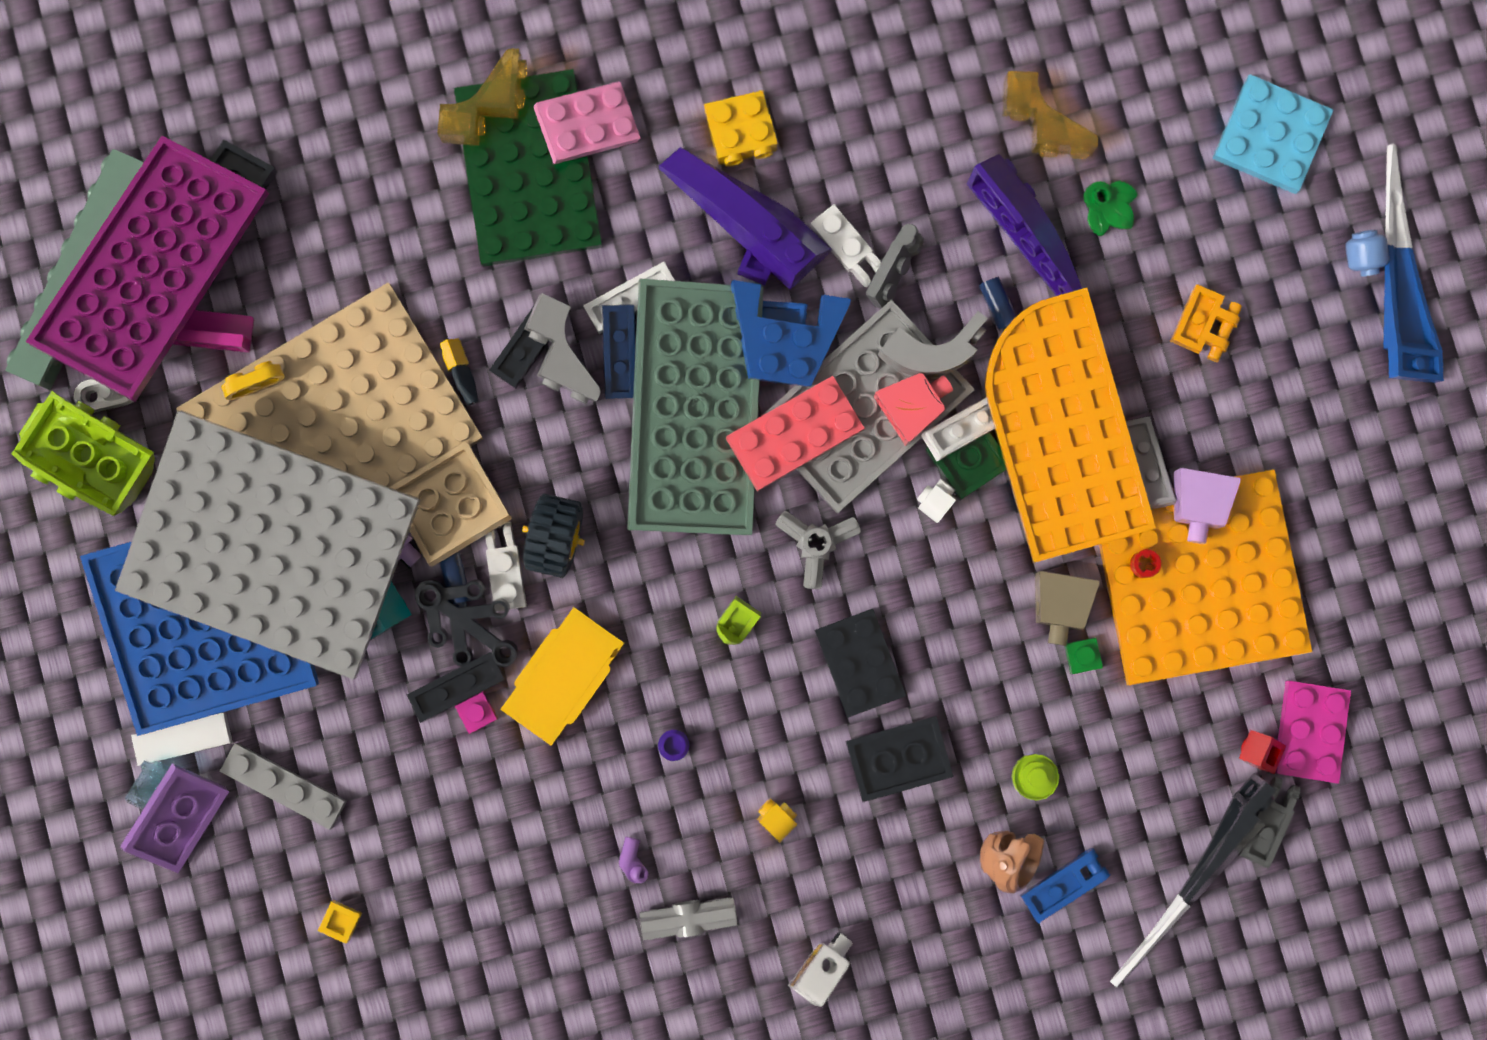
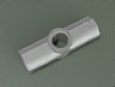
(688, 918)

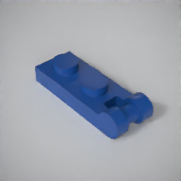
(1064, 886)

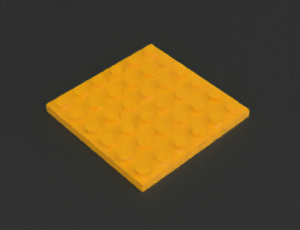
(1210, 600)

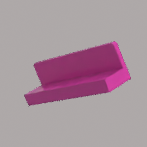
(217, 331)

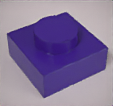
(753, 269)

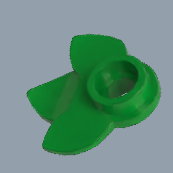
(1113, 209)

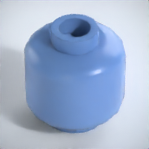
(1367, 252)

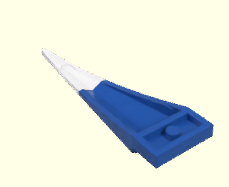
(1408, 326)

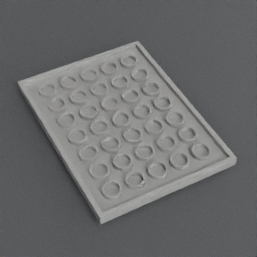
(267, 544)

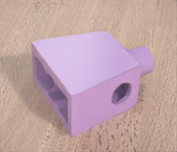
(1203, 501)

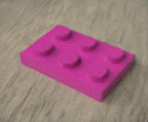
(1313, 731)

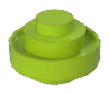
(1035, 777)

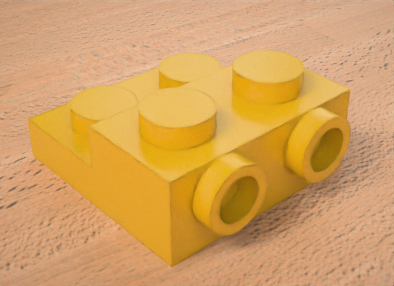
(741, 128)

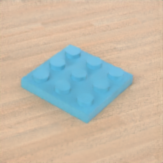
(1272, 134)

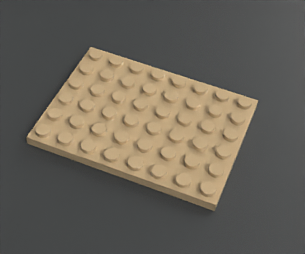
(353, 395)

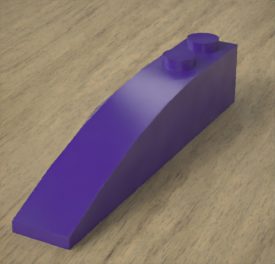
(751, 218)
(1024, 222)

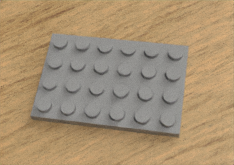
(860, 373)

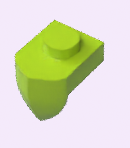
(737, 621)

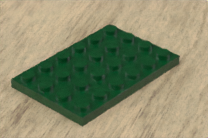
(517, 194)

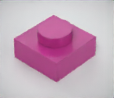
(476, 712)

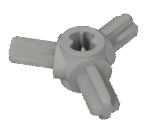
(815, 559)

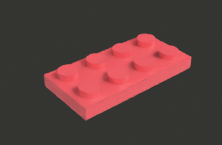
(794, 433)

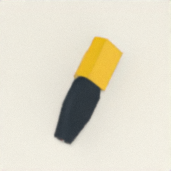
(457, 363)

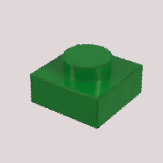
(1083, 656)

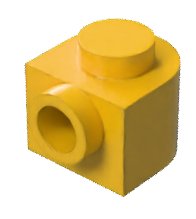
(777, 819)

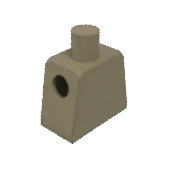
(1063, 603)

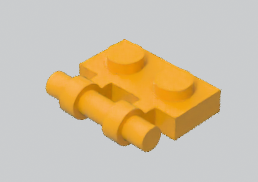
(1197, 321)

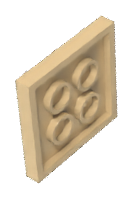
(454, 505)

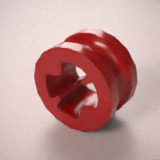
(1145, 554)

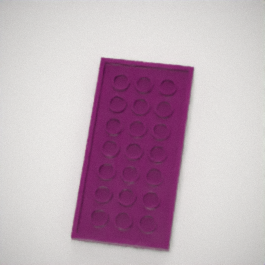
(147, 268)

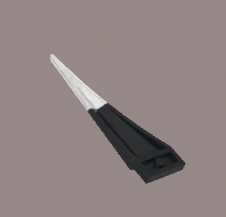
(1232, 835)

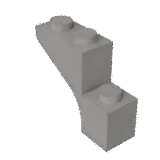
(560, 365)

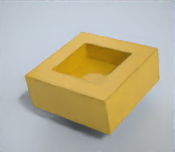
(339, 921)

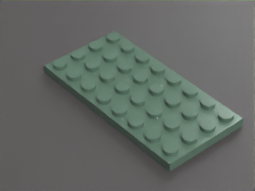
(685, 403)

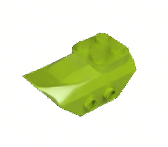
(83, 455)

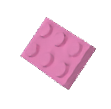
(586, 122)

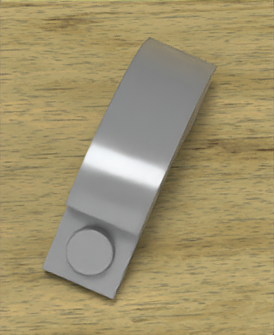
(914, 357)

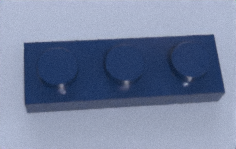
(618, 350)

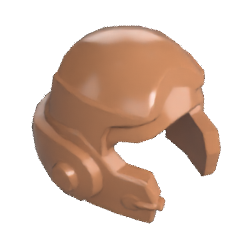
(1011, 861)

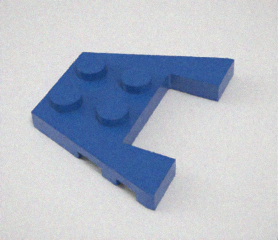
(784, 349)

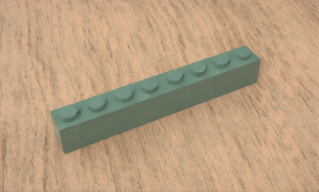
(115, 176)

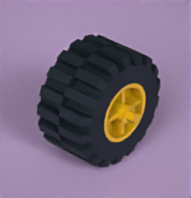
(553, 535)

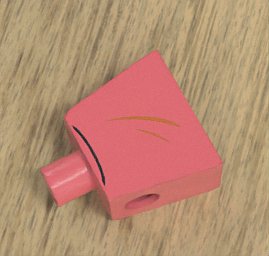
(913, 404)

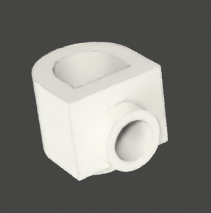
(936, 500)

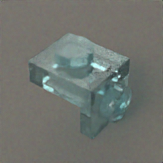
(146, 783)

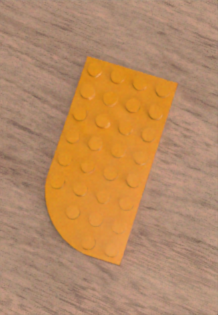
(1064, 430)

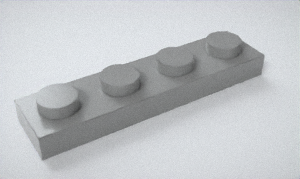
(283, 786)

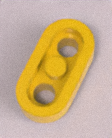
(241, 385)

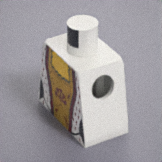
(812, 980)

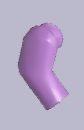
(630, 863)

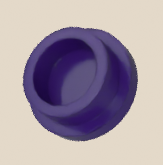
(673, 745)

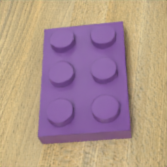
(174, 818)

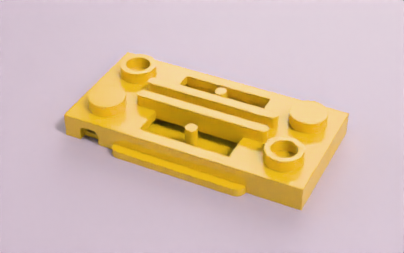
(562, 676)

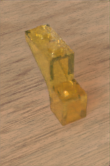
(496, 98)
(1050, 129)

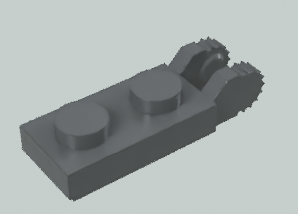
(894, 265)
(1276, 819)

